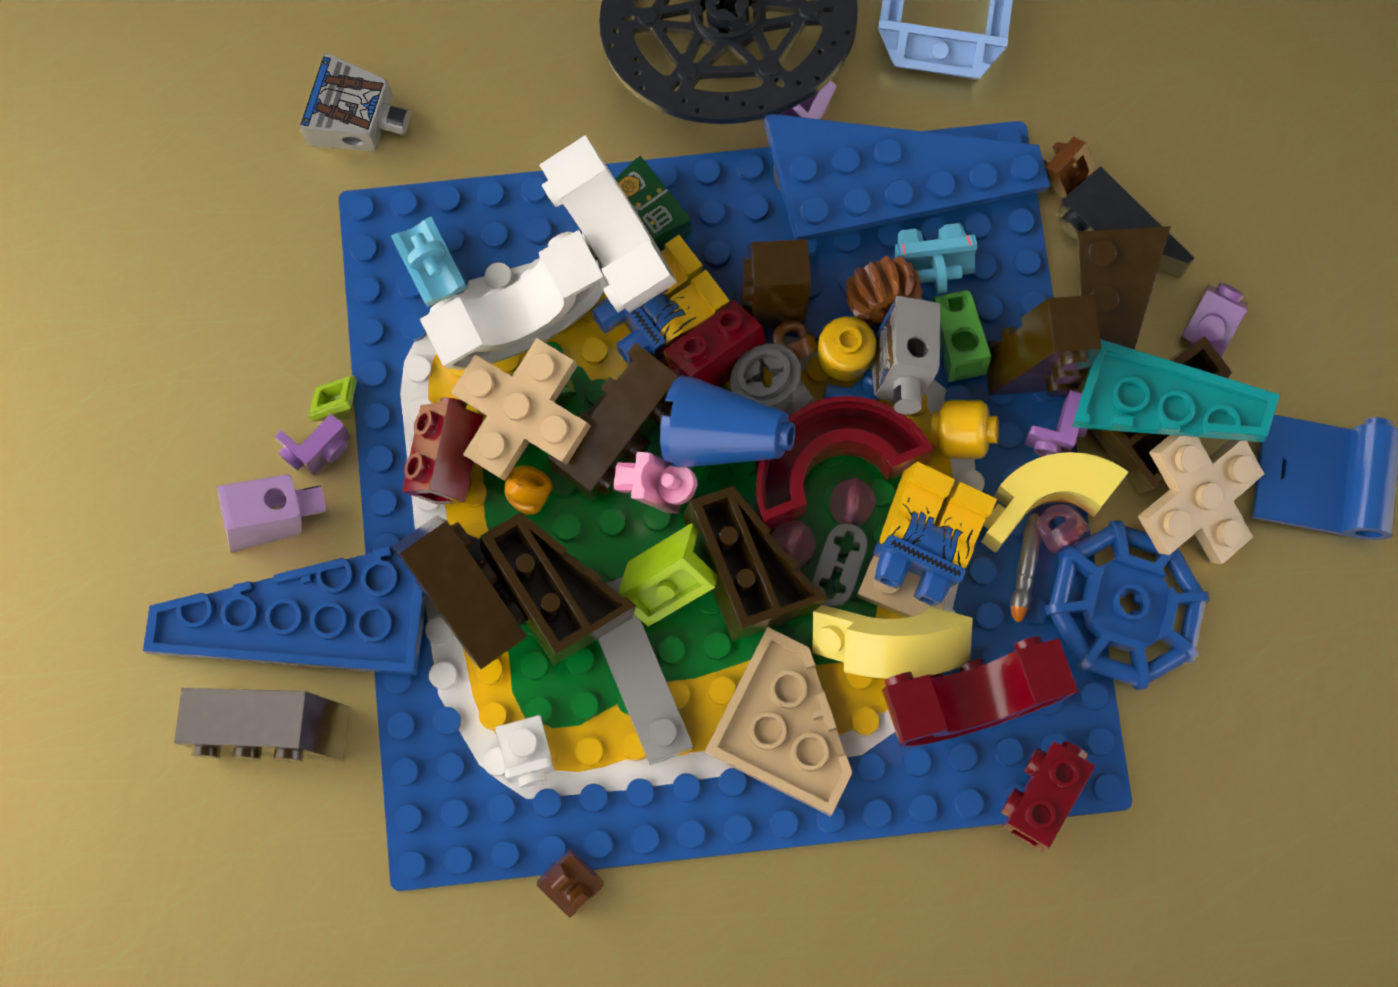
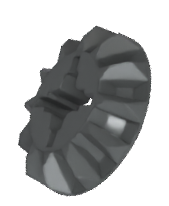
(778, 360)

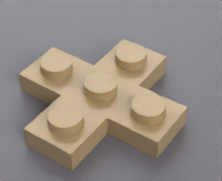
(520, 409)
(1201, 496)

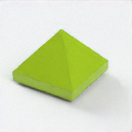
(333, 399)

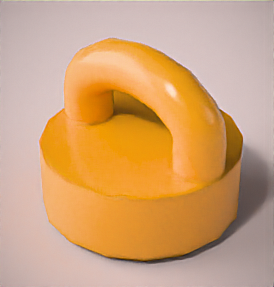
(527, 489)

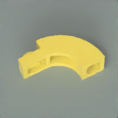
(1057, 477)
(887, 647)

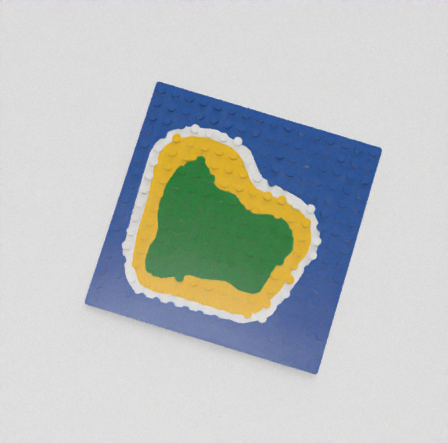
(441, 760)

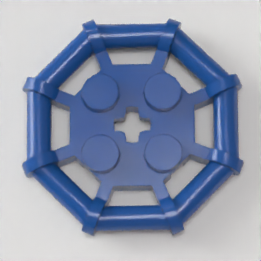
(1106, 616)

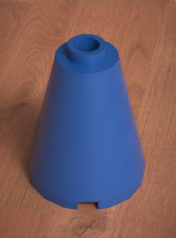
(720, 427)

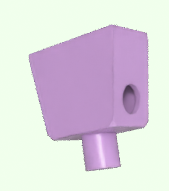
(250, 515)

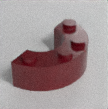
(834, 429)
(979, 695)

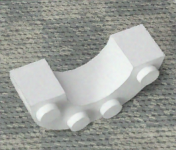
(608, 224)
(511, 318)

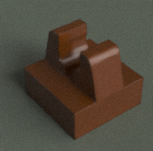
(1069, 166)
(570, 883)

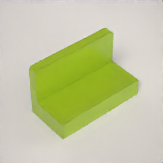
(667, 577)

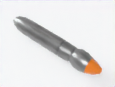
(1021, 597)

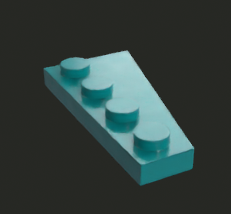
(1160, 396)

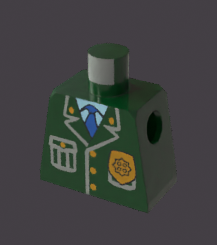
(653, 203)

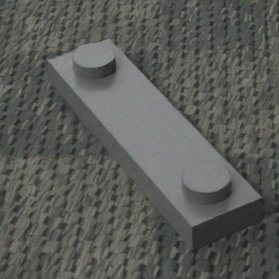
(644, 690)

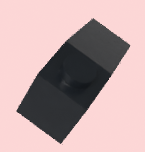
(1106, 205)

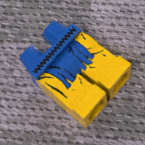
(672, 311)
(930, 532)

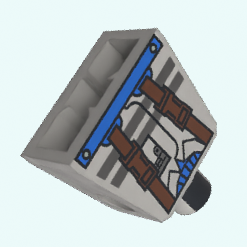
(350, 108)
(907, 369)

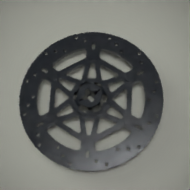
(727, 31)

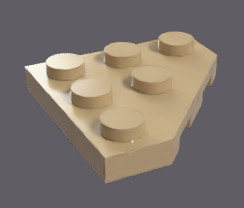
(783, 726)

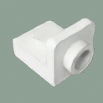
(525, 751)

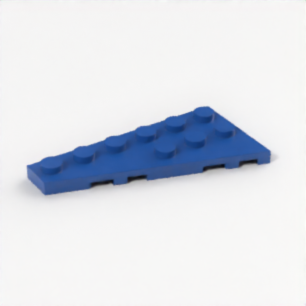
(871, 176)
(324, 615)

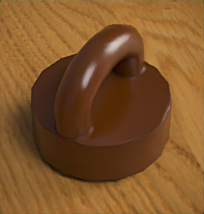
(803, 346)

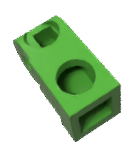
(962, 337)

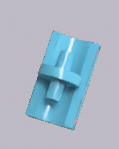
(939, 258)
(429, 262)

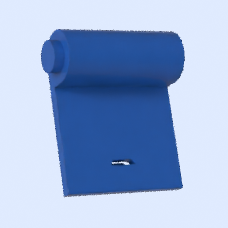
(1330, 477)

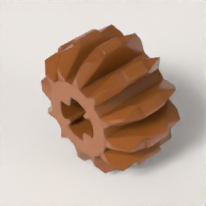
(876, 286)

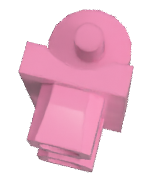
(656, 482)

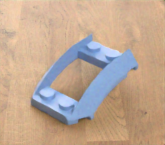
(944, 49)

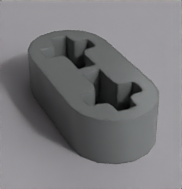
(849, 570)

